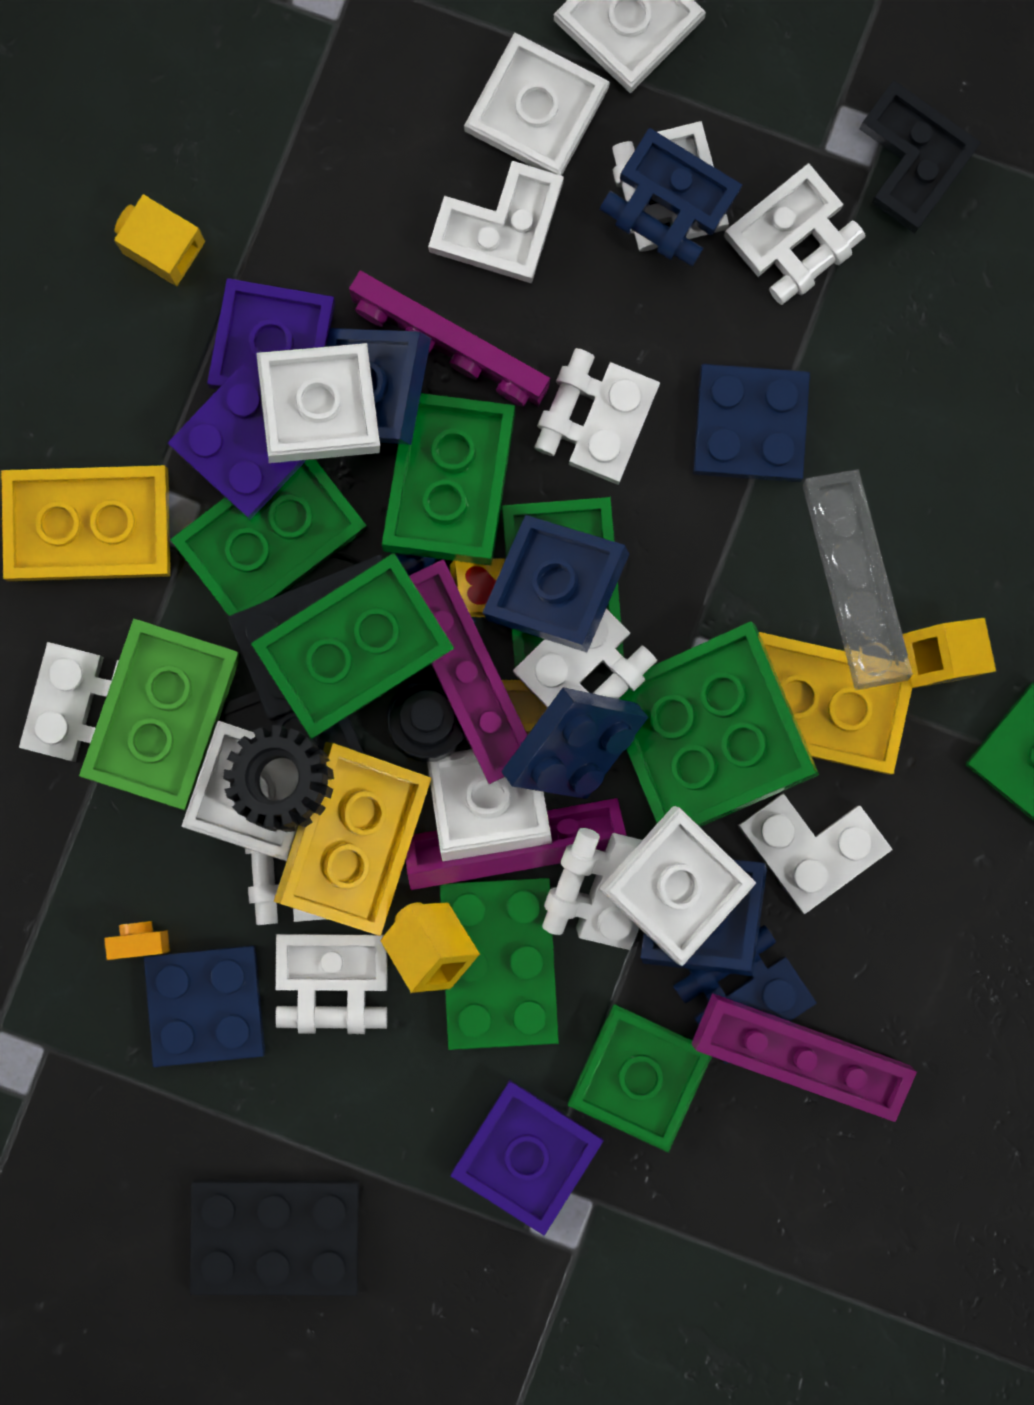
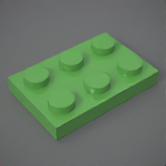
(160, 714)

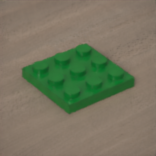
(716, 730)

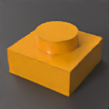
(136, 941)

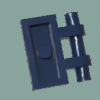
(680, 184)
(771, 989)

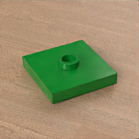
(1007, 755)
(639, 1078)

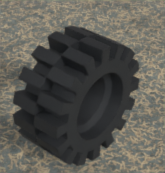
(246, 773)

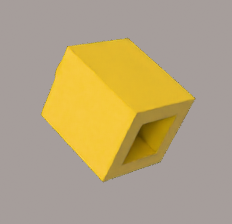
(158, 239)
(949, 652)
(429, 946)

